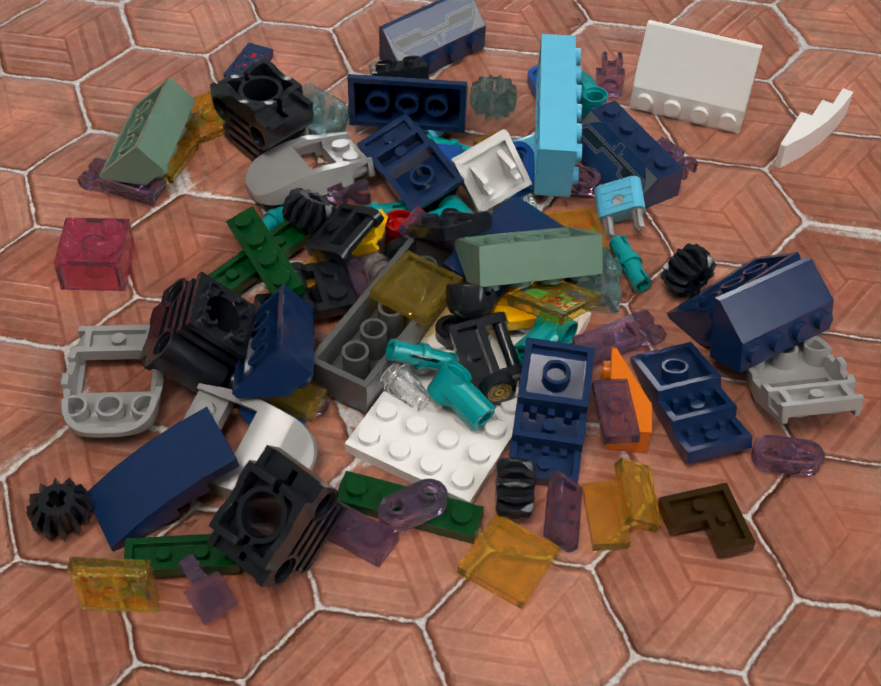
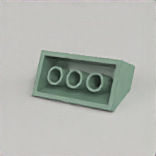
(150, 136)
(530, 257)

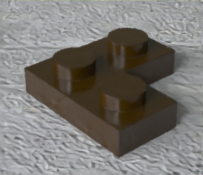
(709, 509)

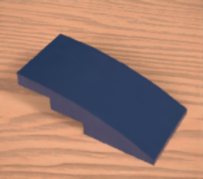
(410, 163)
(510, 216)
(690, 402)
(552, 407)
(161, 478)

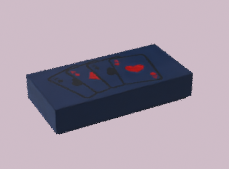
(249, 54)

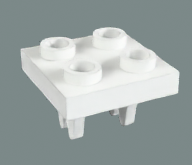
(491, 171)

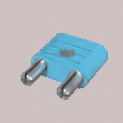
(620, 202)

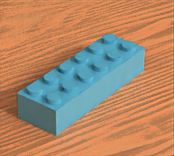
(557, 116)

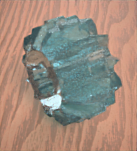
(493, 96)

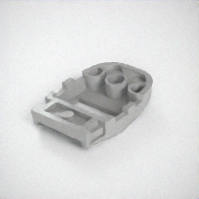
(283, 169)
(804, 383)
(108, 412)
(268, 427)

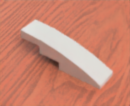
(811, 130)

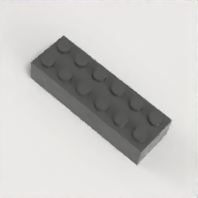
(355, 350)

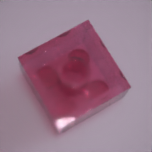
(94, 254)

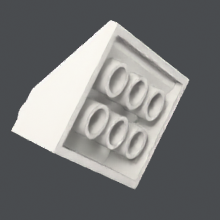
(695, 76)

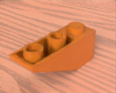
(618, 369)

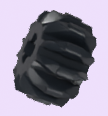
(307, 209)
(688, 270)
(514, 488)
(59, 509)

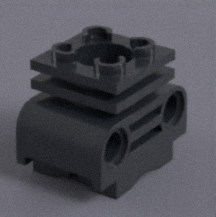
(261, 108)
(198, 332)
(250, 521)

